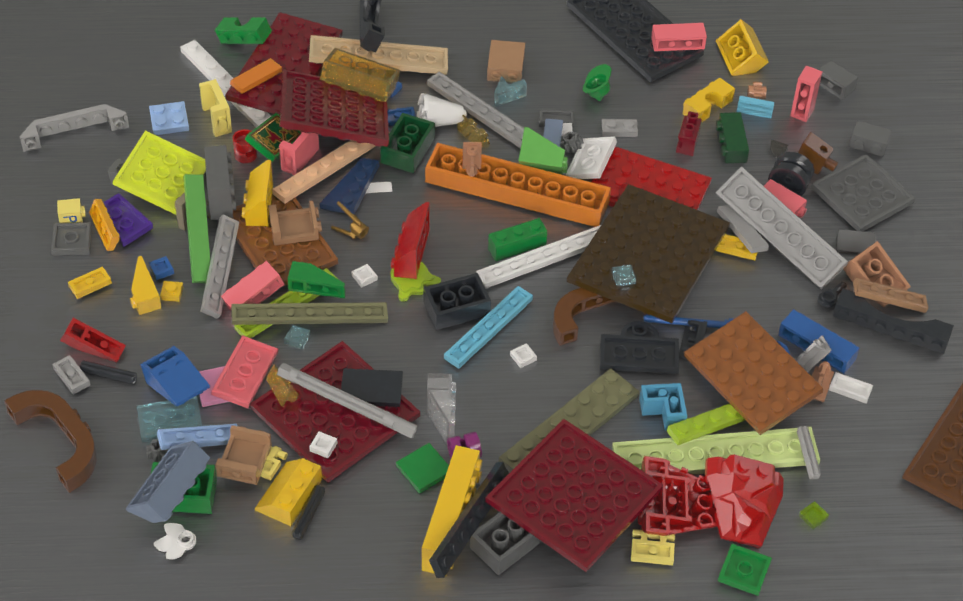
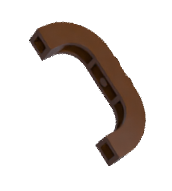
(568, 306)
(47, 404)

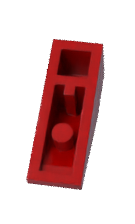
(91, 341)

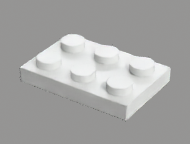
(592, 158)

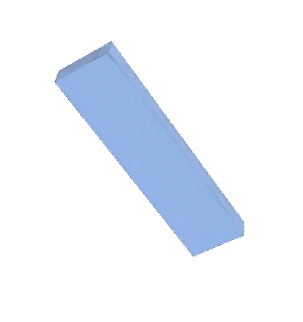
(201, 435)

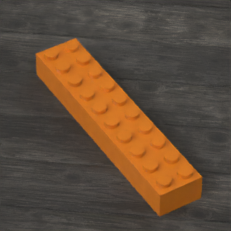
(520, 186)

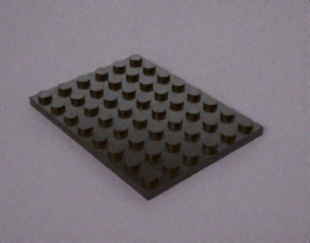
(663, 245)

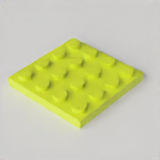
(157, 171)

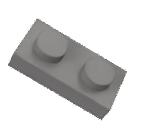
(619, 127)
(71, 374)

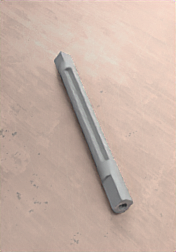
(347, 400)

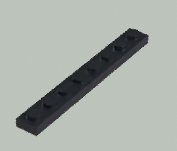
(466, 523)

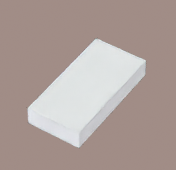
(850, 387)

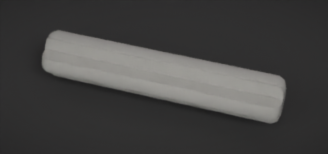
(808, 452)

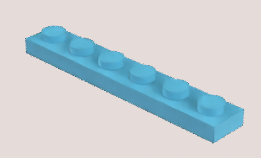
(488, 327)

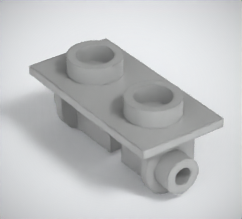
(813, 354)

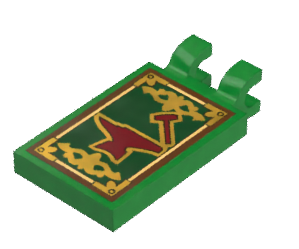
(269, 135)

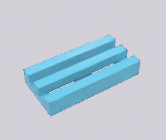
(757, 108)

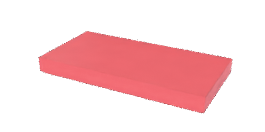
(244, 372)

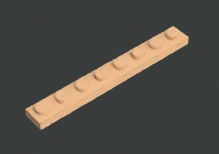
(320, 170)

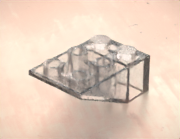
(441, 403)

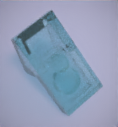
(509, 92)

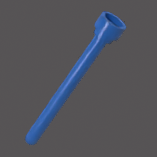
(683, 321)

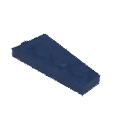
(352, 187)

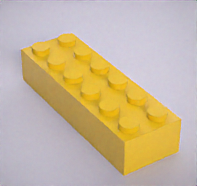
(454, 496)

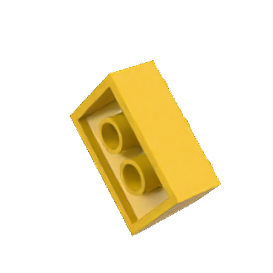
(741, 49)
(258, 195)
(290, 491)

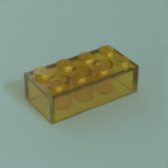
(359, 74)

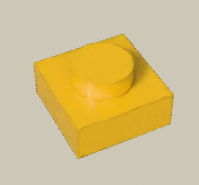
(171, 291)

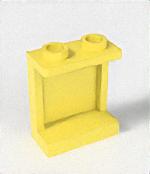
(214, 100)

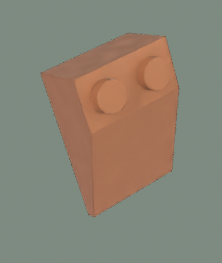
(876, 266)

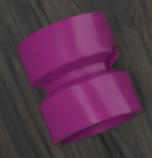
(469, 440)

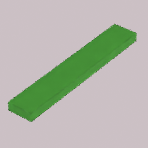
(197, 227)

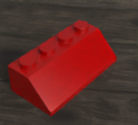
(412, 243)

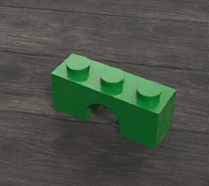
(232, 32)

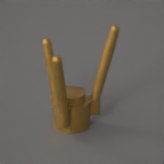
(358, 228)

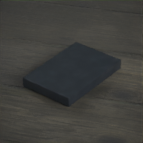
(374, 386)

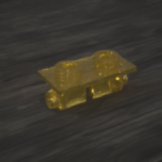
(469, 127)
(281, 387)

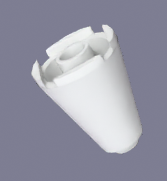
(439, 110)

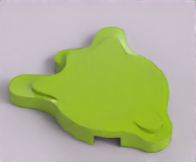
(414, 286)

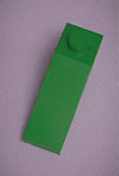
(312, 280)

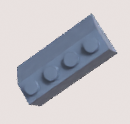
(169, 482)

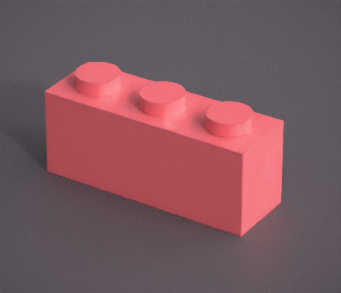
(678, 37)
(806, 93)
(254, 287)

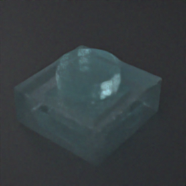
(623, 275)
(297, 337)

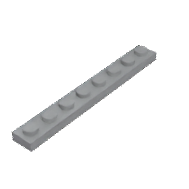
(477, 108)

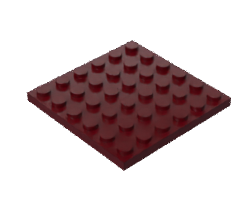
(331, 110)
(312, 413)
(574, 494)

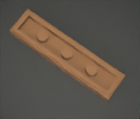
(890, 295)

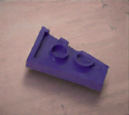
(127, 219)

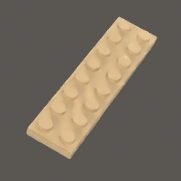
(399, 56)

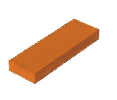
(256, 76)

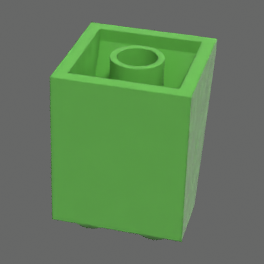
(541, 153)

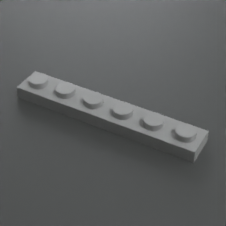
(219, 266)

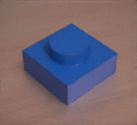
(161, 268)

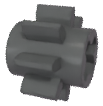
(571, 142)
(154, 451)

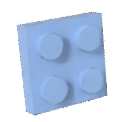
(169, 118)

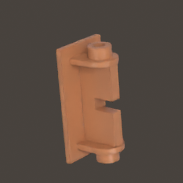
(472, 157)
(823, 376)

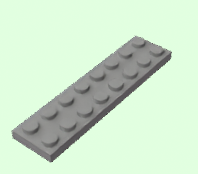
(782, 228)

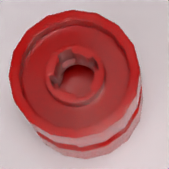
(242, 149)

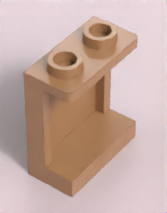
(505, 61)
(294, 225)
(244, 455)

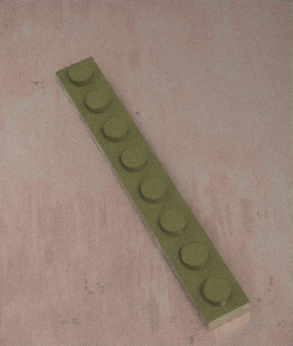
(309, 313)

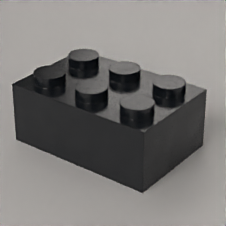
(456, 301)

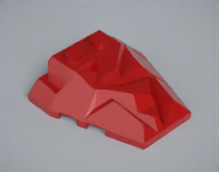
(744, 497)
(681, 504)

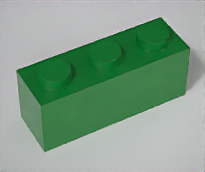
(517, 239)

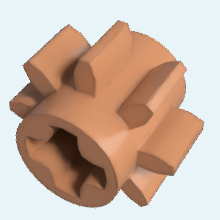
(757, 91)

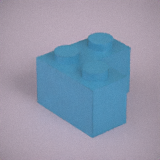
(664, 401)

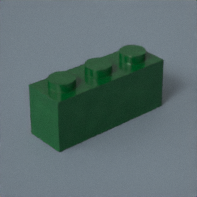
(732, 137)

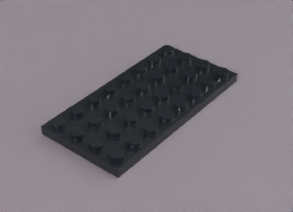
(628, 30)

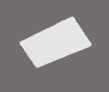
(379, 187)

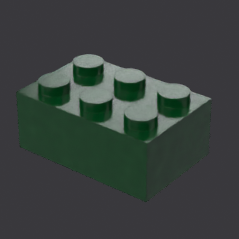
(408, 142)

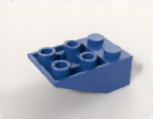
(174, 376)

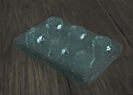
(167, 416)

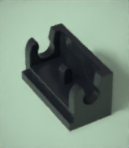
(692, 336)

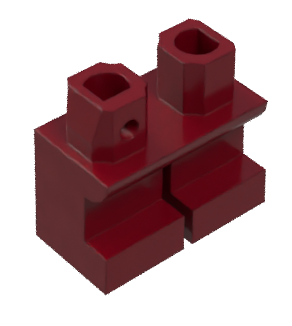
(689, 134)

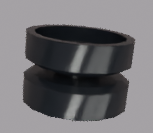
(792, 172)

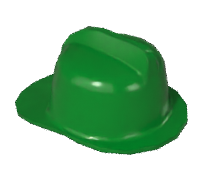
(597, 82)

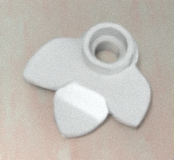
(174, 540)

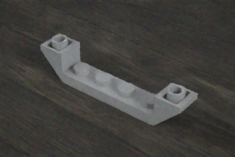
(72, 120)

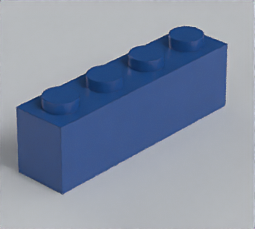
(803, 331)

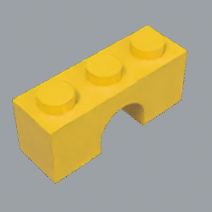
(716, 93)

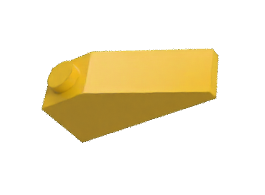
(143, 290)

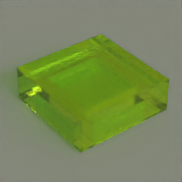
(813, 515)

